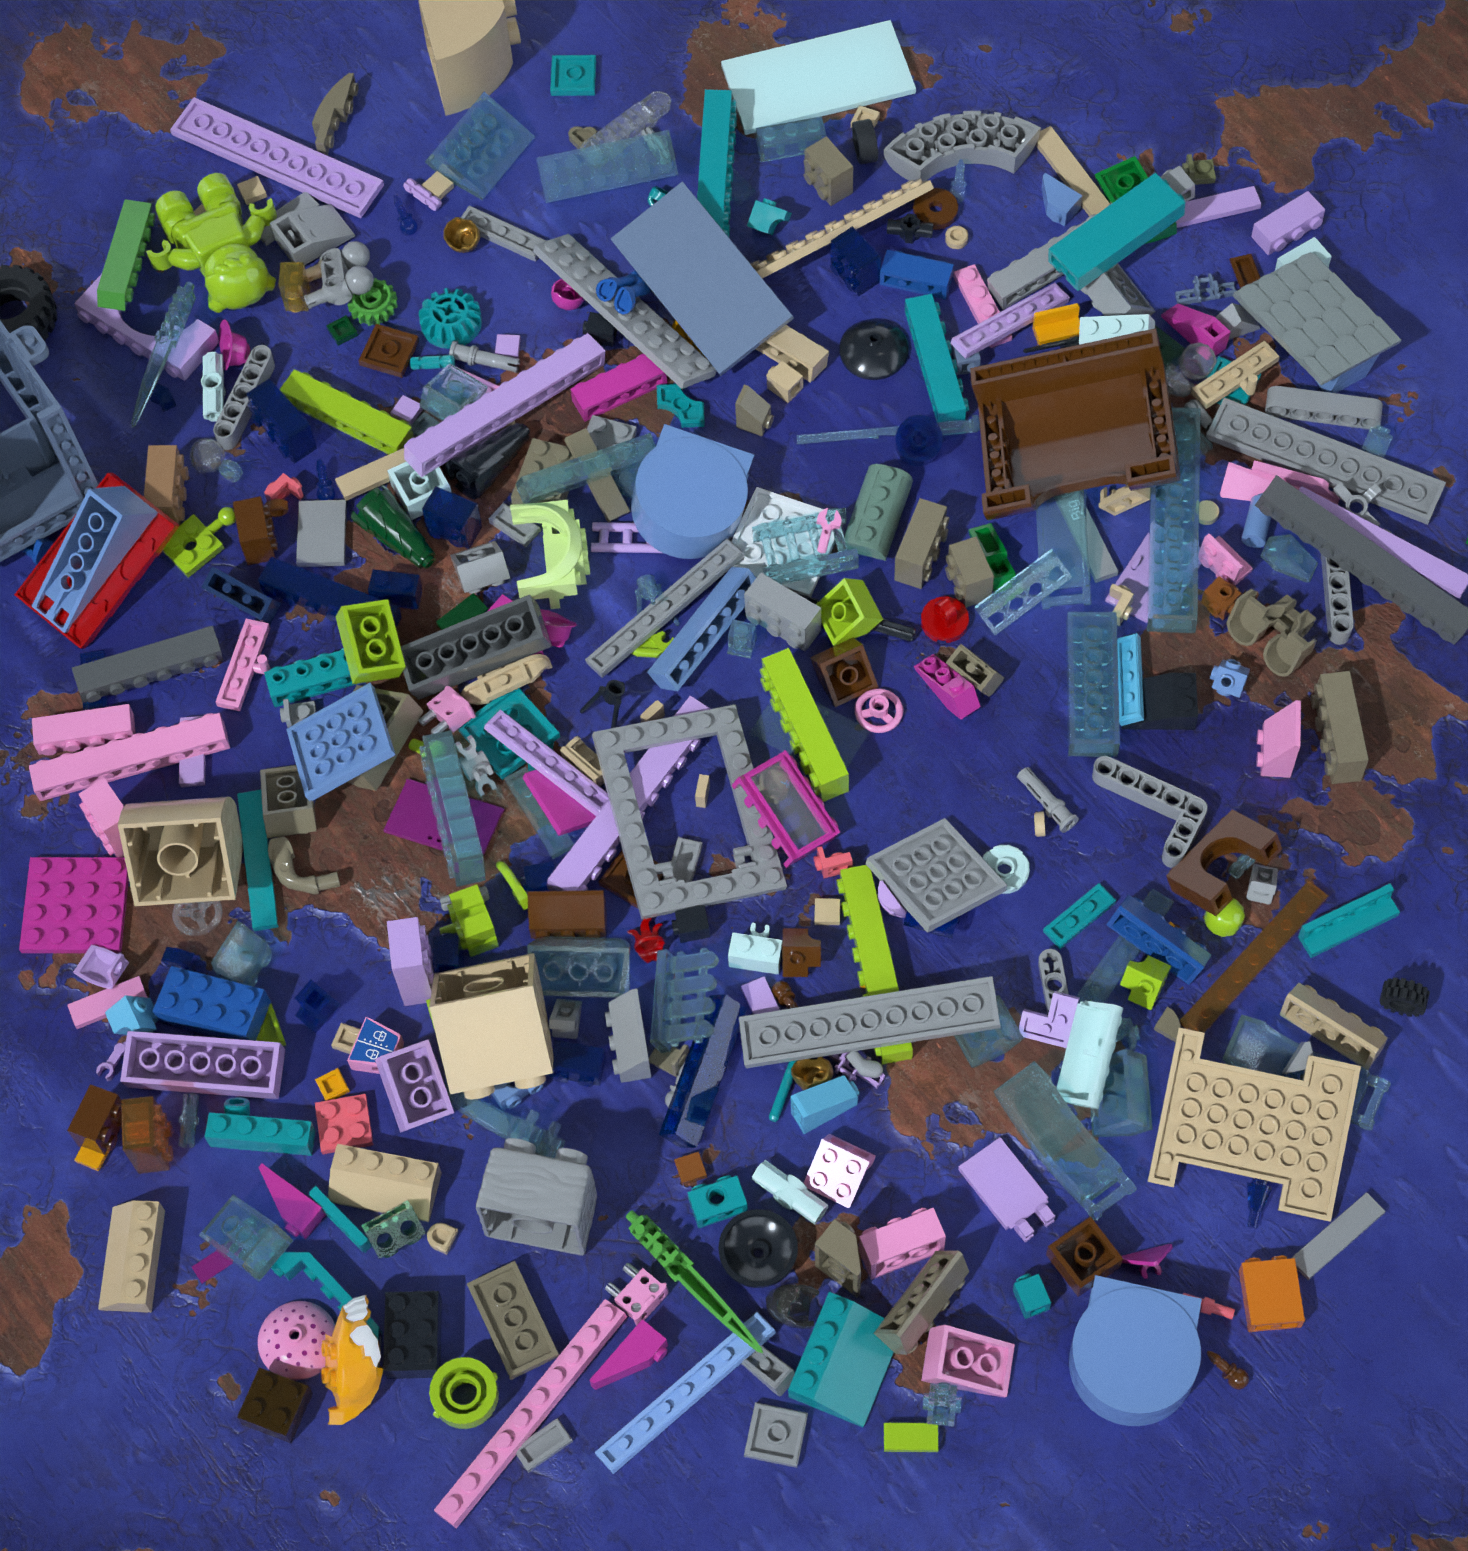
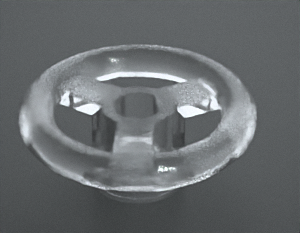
(199, 916)

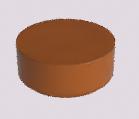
(277, 507)

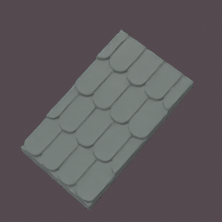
(1318, 321)

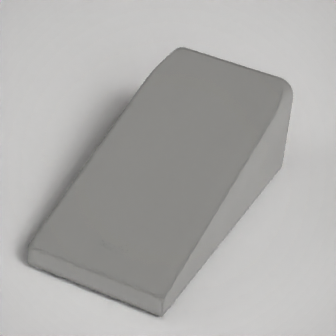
(770, 1370)

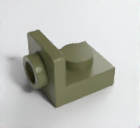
(1199, 171)

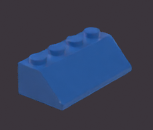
(1159, 939)

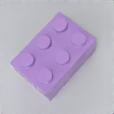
(414, 1085)

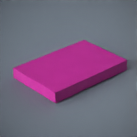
(559, 807)

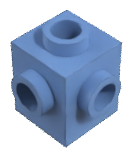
(1229, 677)

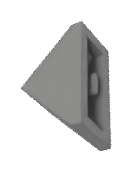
(1237, 320)

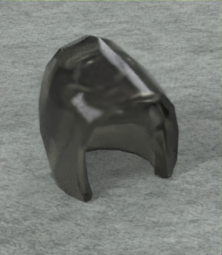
(791, 1304)

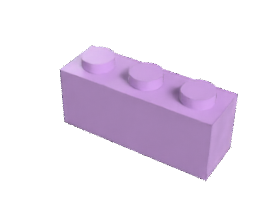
(1288, 223)

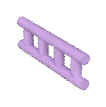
(625, 547)

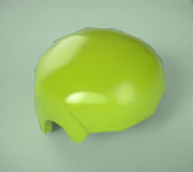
(1227, 921)

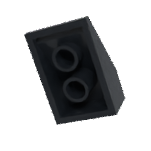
(1168, 703)

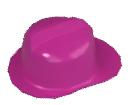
(232, 346)
(557, 627)

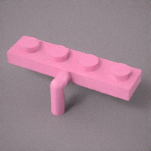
(243, 664)

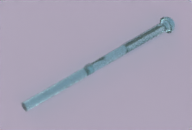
(948, 428)

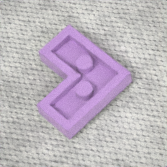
(1052, 1027)

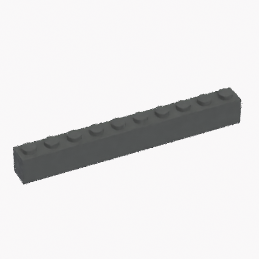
(1364, 559)

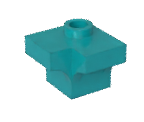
(767, 216)

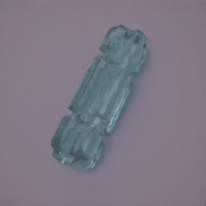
(1237, 868)

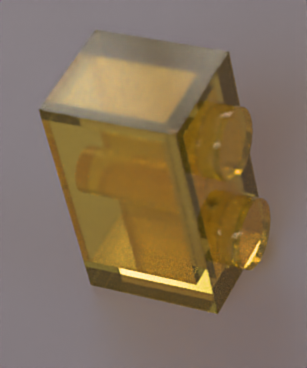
(293, 286)

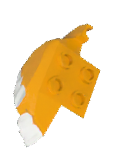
(351, 1362)

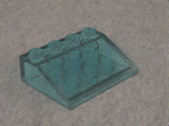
(480, 147)

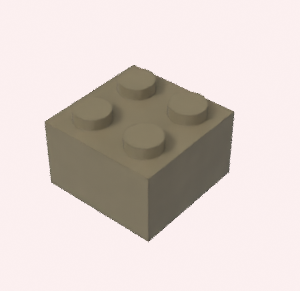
(828, 171)
(969, 572)

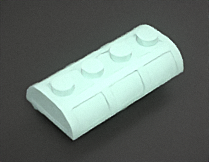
(1089, 1053)

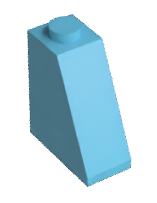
(823, 1102)

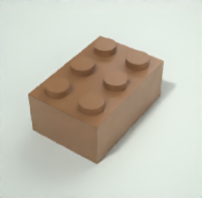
(166, 480)

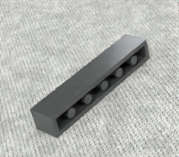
(147, 664)

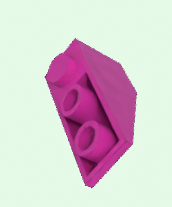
(1198, 327)
(949, 686)

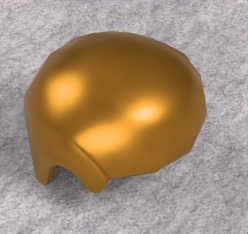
(461, 235)
(811, 1072)

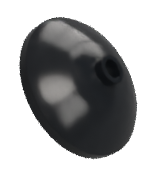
(869, 358)
(753, 1232)

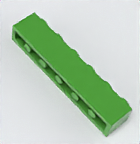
(125, 255)

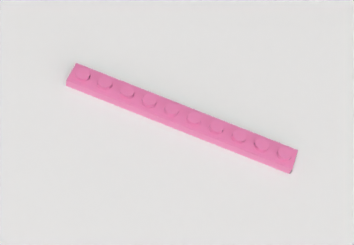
(530, 1413)

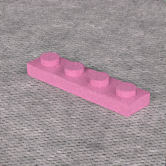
(977, 297)

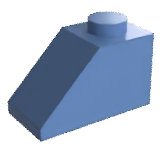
(1059, 200)

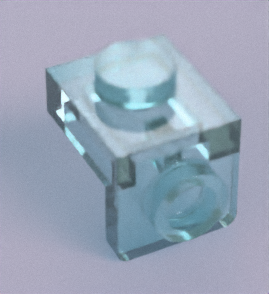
(1378, 441)

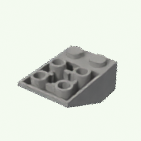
(310, 232)

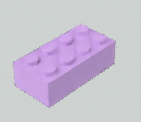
(411, 960)

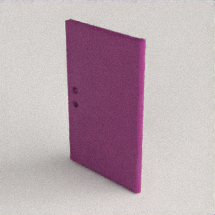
(415, 821)

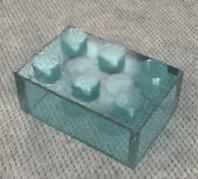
(246, 1237)

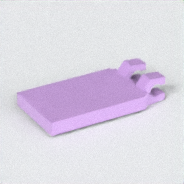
(1007, 1188)

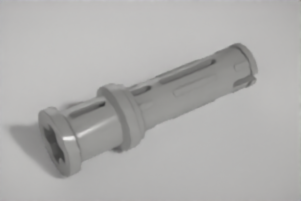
(473, 355)
(1054, 807)

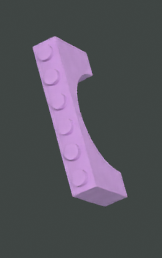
(183, 359)

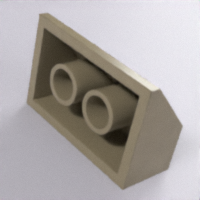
(838, 1256)

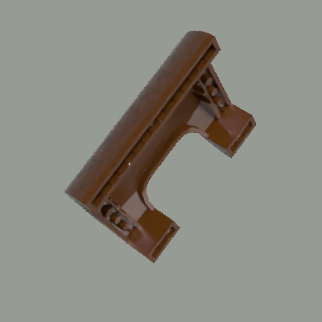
(1075, 422)

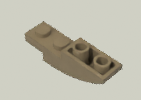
(333, 110)

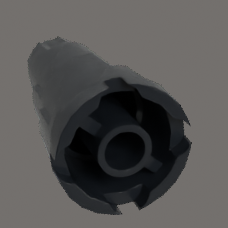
(484, 462)

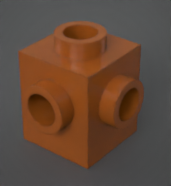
(1220, 597)

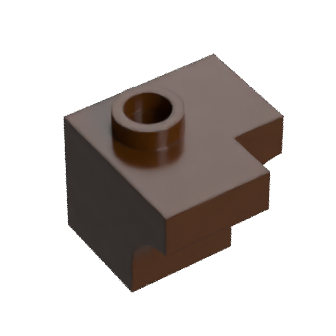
(799, 952)

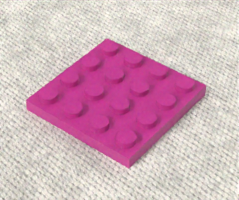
(74, 904)

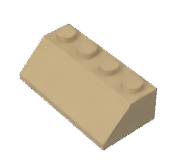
(1333, 1025)
(382, 1181)
(132, 1257)

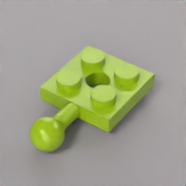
(207, 544)

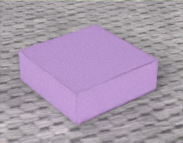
(508, 345)
(406, 410)

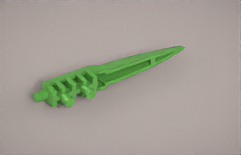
(680, 1269)

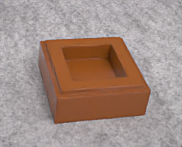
(690, 1168)

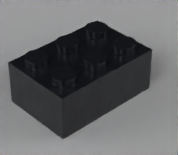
(412, 1334)

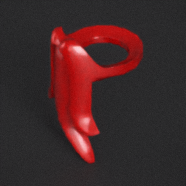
(647, 943)

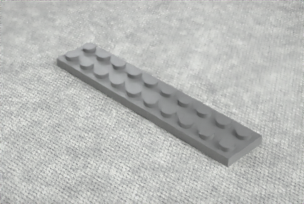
(640, 326)
(1320, 456)
(869, 1022)

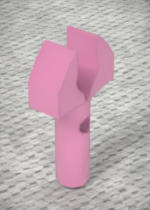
(827, 529)

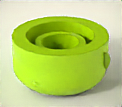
(459, 1372)

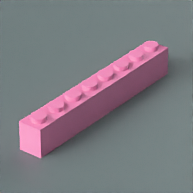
(129, 756)

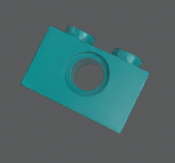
(709, 1213)

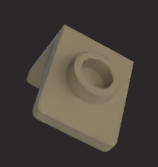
(670, 1061)

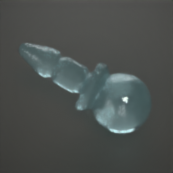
(958, 185)

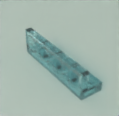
(1017, 585)

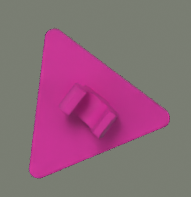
(1148, 1258)

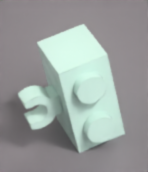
(755, 951)

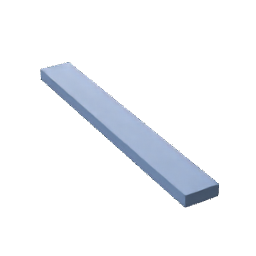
(682, 1395)

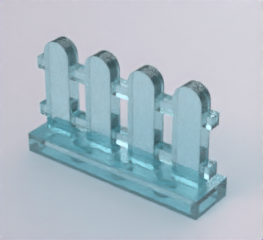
(668, 1002)

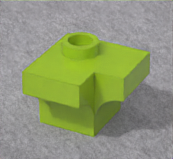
(1145, 980)

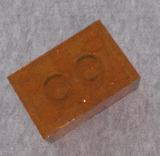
(146, 1134)

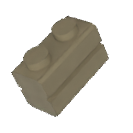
(975, 670)

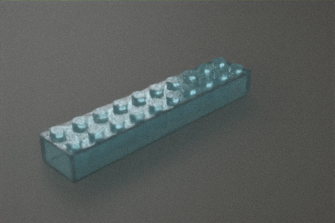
(1175, 536)

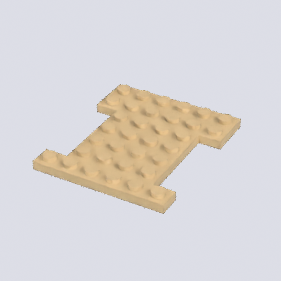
(1257, 1125)

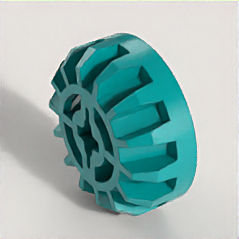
(446, 322)

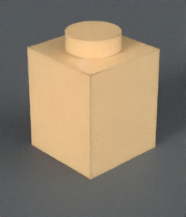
(784, 381)

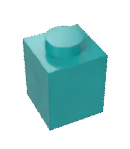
(1031, 1295)

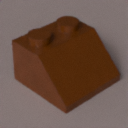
(844, 671)

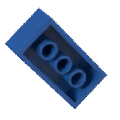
(211, 1005)

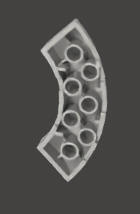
(965, 136)

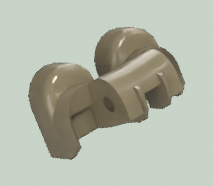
(1284, 651)

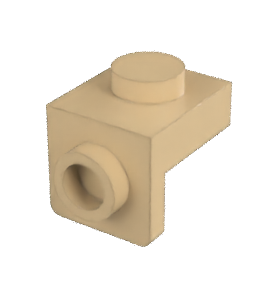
(1124, 604)

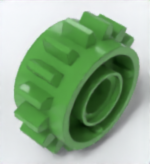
(377, 311)

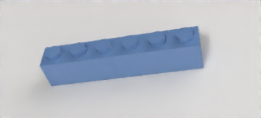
(702, 630)

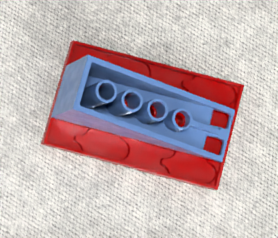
(97, 560)

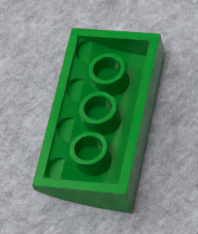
(1121, 179)

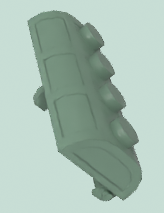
(878, 511)

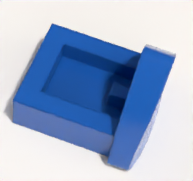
(38, 549)

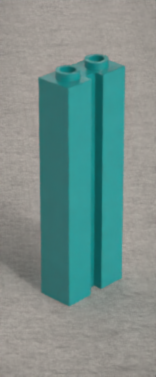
(1117, 231)

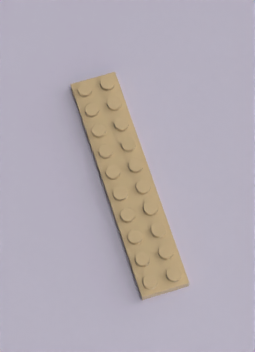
(818, 239)

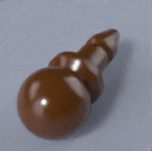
(783, 993)
(1237, 1377)

